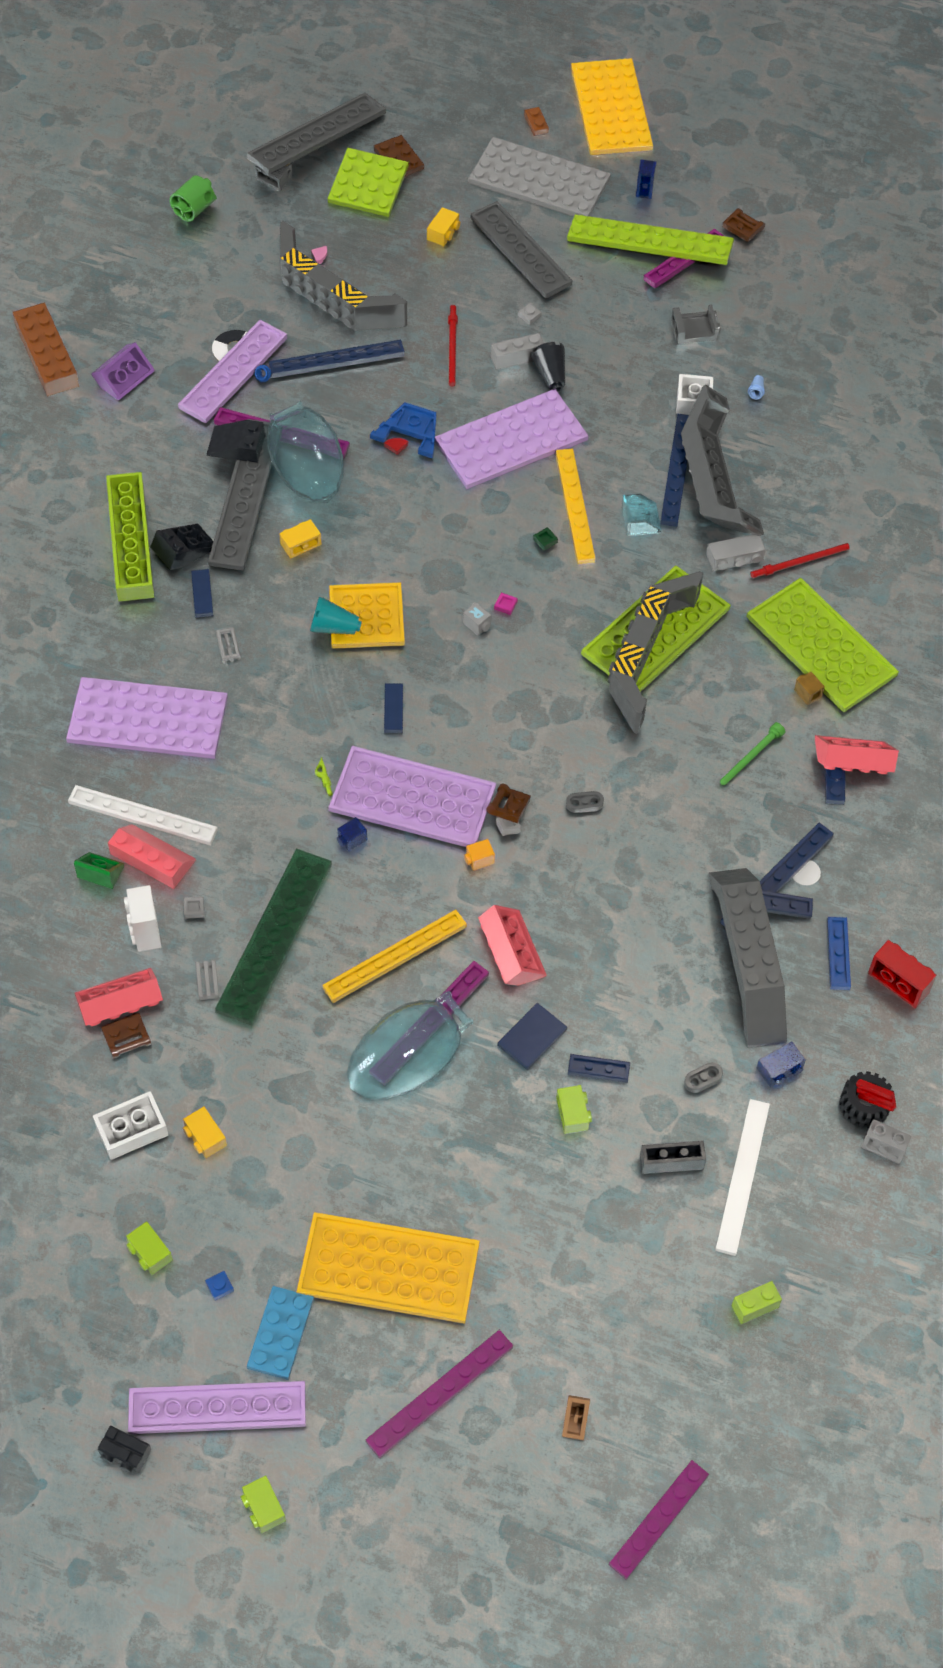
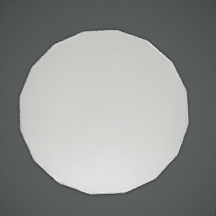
(808, 874)

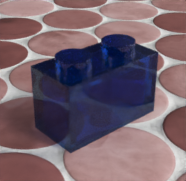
(646, 179)
(781, 1064)

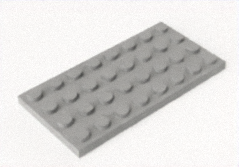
(539, 178)

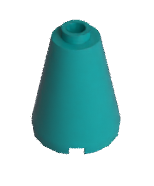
(333, 619)

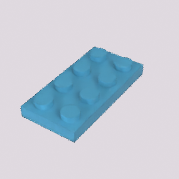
(280, 1333)

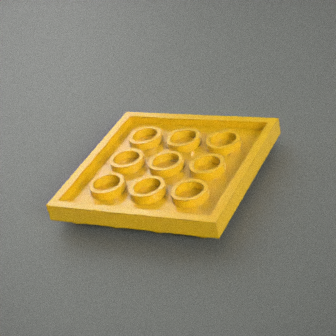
(378, 609)

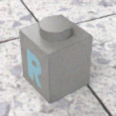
(477, 619)

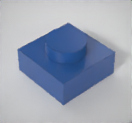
(219, 1285)

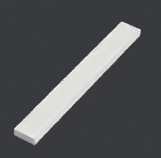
(143, 815)
(742, 1177)

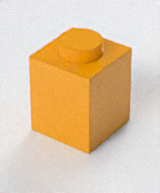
(479, 855)

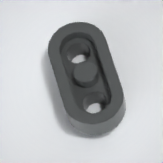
(584, 801)
(702, 1077)

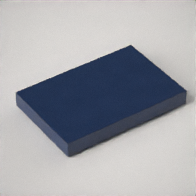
(532, 1036)

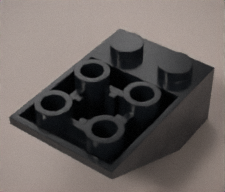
(181, 545)

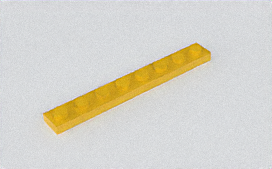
(575, 506)
(394, 956)

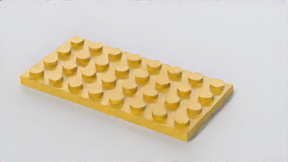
(611, 106)
(388, 1267)

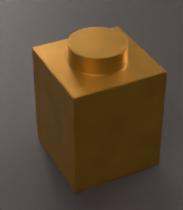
(809, 688)

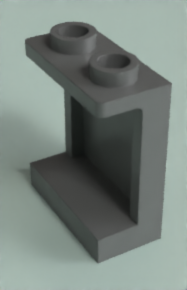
(695, 326)

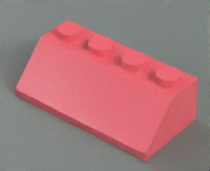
(856, 754)
(150, 855)
(511, 945)
(118, 997)

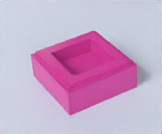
(505, 603)

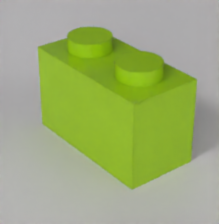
(573, 1109)
(149, 1248)
(756, 1302)
(263, 1504)

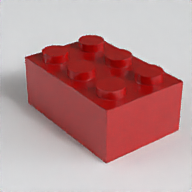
(902, 973)

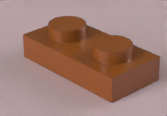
(536, 121)

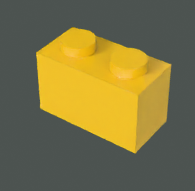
(443, 226)
(300, 538)
(204, 1132)

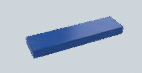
(838, 953)

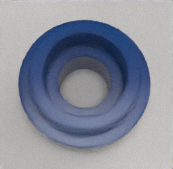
(258, 373)

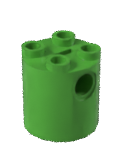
(192, 198)

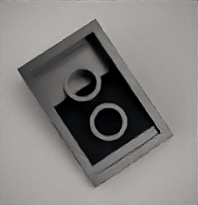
(237, 440)

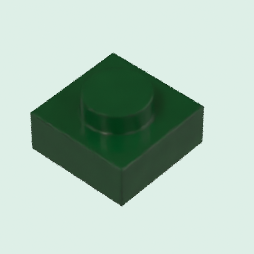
(545, 538)

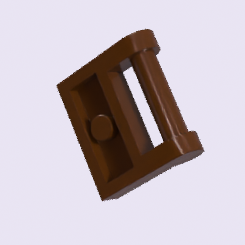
(743, 225)
(514, 807)
(123, 1031)

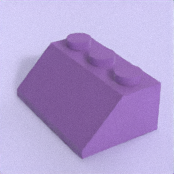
(123, 371)

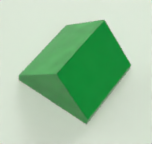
(98, 869)

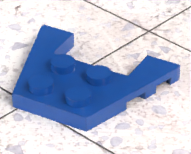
(412, 422)

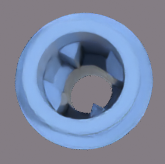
(756, 389)

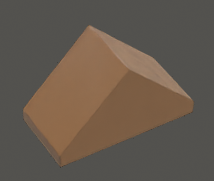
(576, 1417)

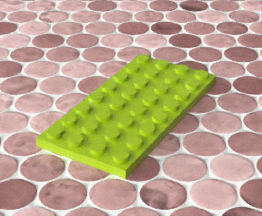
(675, 637)
(822, 643)

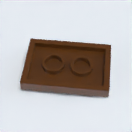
(400, 149)

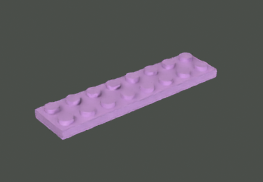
(232, 371)
(217, 1407)

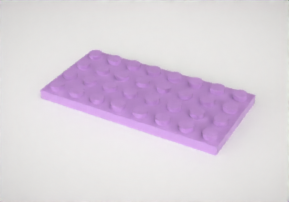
(510, 438)
(147, 717)
(412, 797)

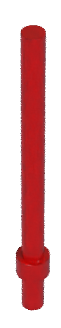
(452, 321)
(770, 569)

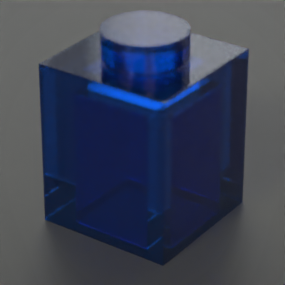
(351, 834)

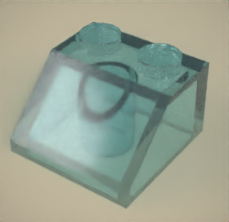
(640, 515)

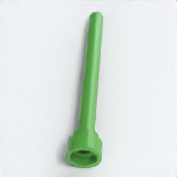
(775, 731)

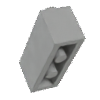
(514, 351)
(735, 552)

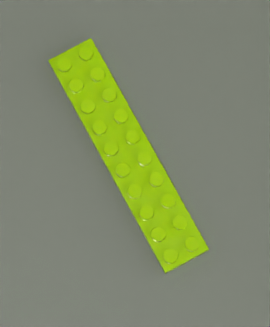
(650, 239)

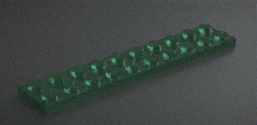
(273, 937)

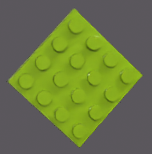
(368, 182)

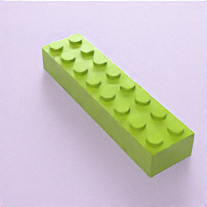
(130, 536)

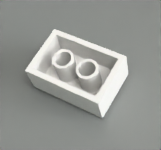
(142, 918)
(130, 1125)

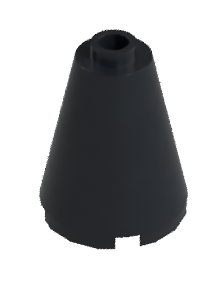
(551, 364)

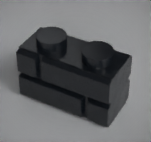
(124, 1450)

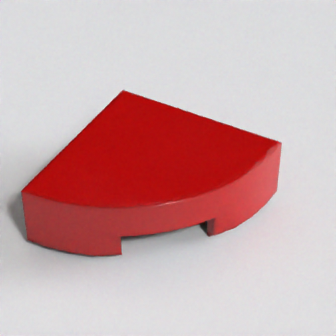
(396, 445)

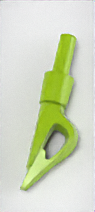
(325, 778)

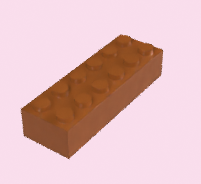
(46, 349)

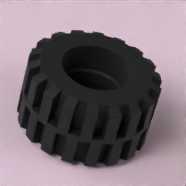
(854, 1108)

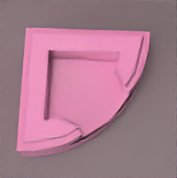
(319, 254)

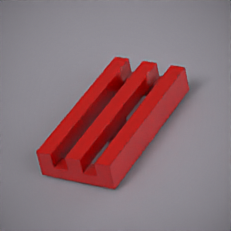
(876, 1095)

